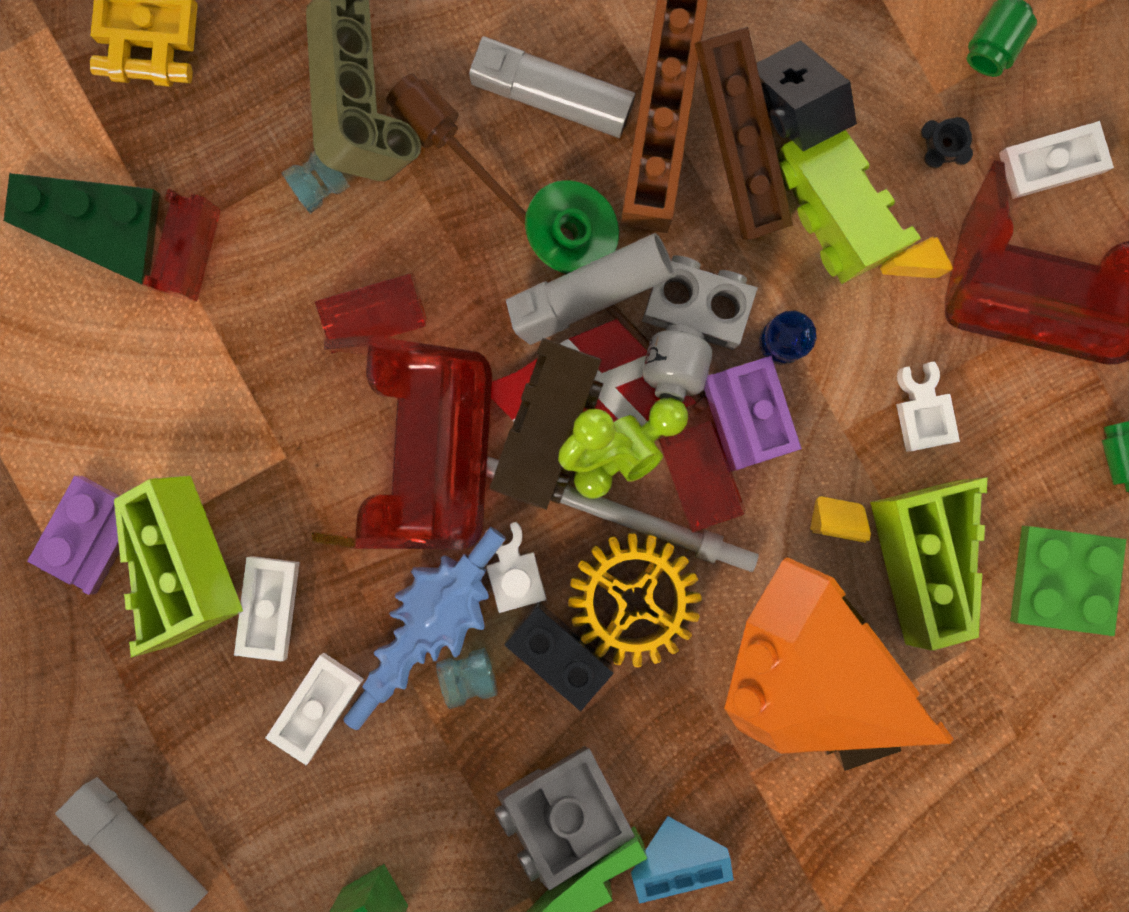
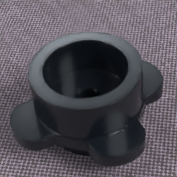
(958, 133)

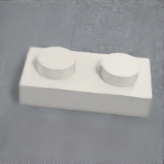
(1056, 160)
(267, 608)
(314, 708)

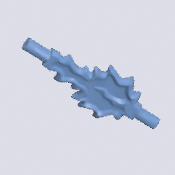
(435, 615)

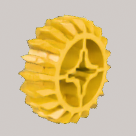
(621, 620)

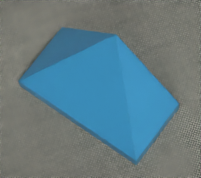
(680, 863)

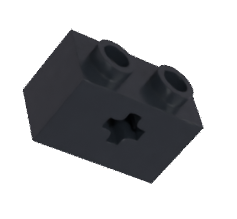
(805, 96)
(559, 656)

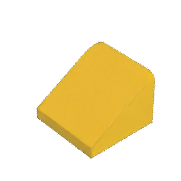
(921, 260)
(840, 519)

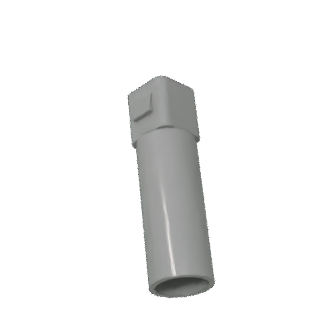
(551, 87)
(589, 289)
(130, 849)

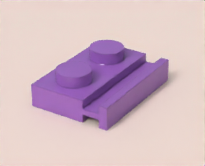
(751, 413)
(80, 536)

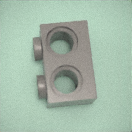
(697, 311)

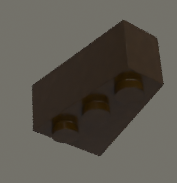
(550, 404)

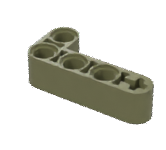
(343, 97)

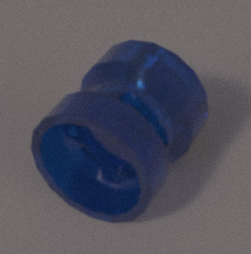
(794, 331)

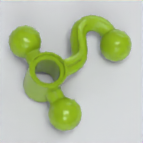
(605, 447)

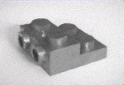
(563, 818)

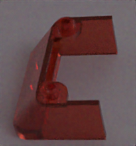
(1035, 294)
(436, 450)

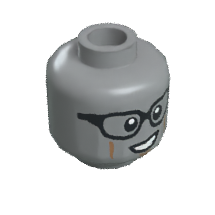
(677, 362)

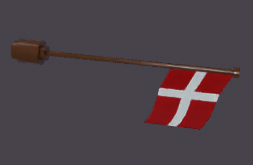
(615, 342)

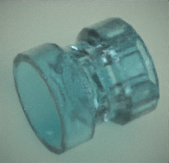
(307, 186)
(466, 678)

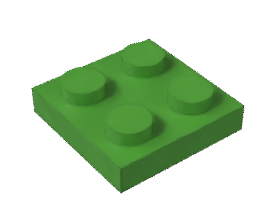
(1068, 580)

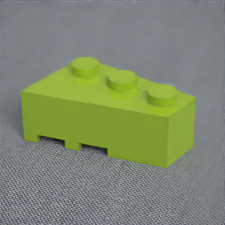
(843, 206)
(933, 560)
(172, 564)

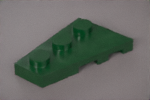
(89, 219)

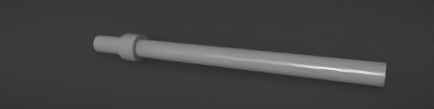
(707, 545)

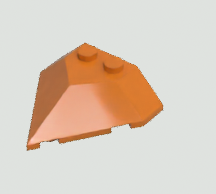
(819, 676)

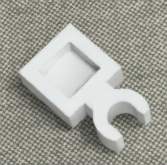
(926, 418)
(515, 576)

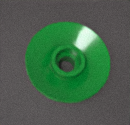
(579, 210)

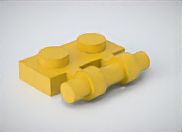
(148, 24)

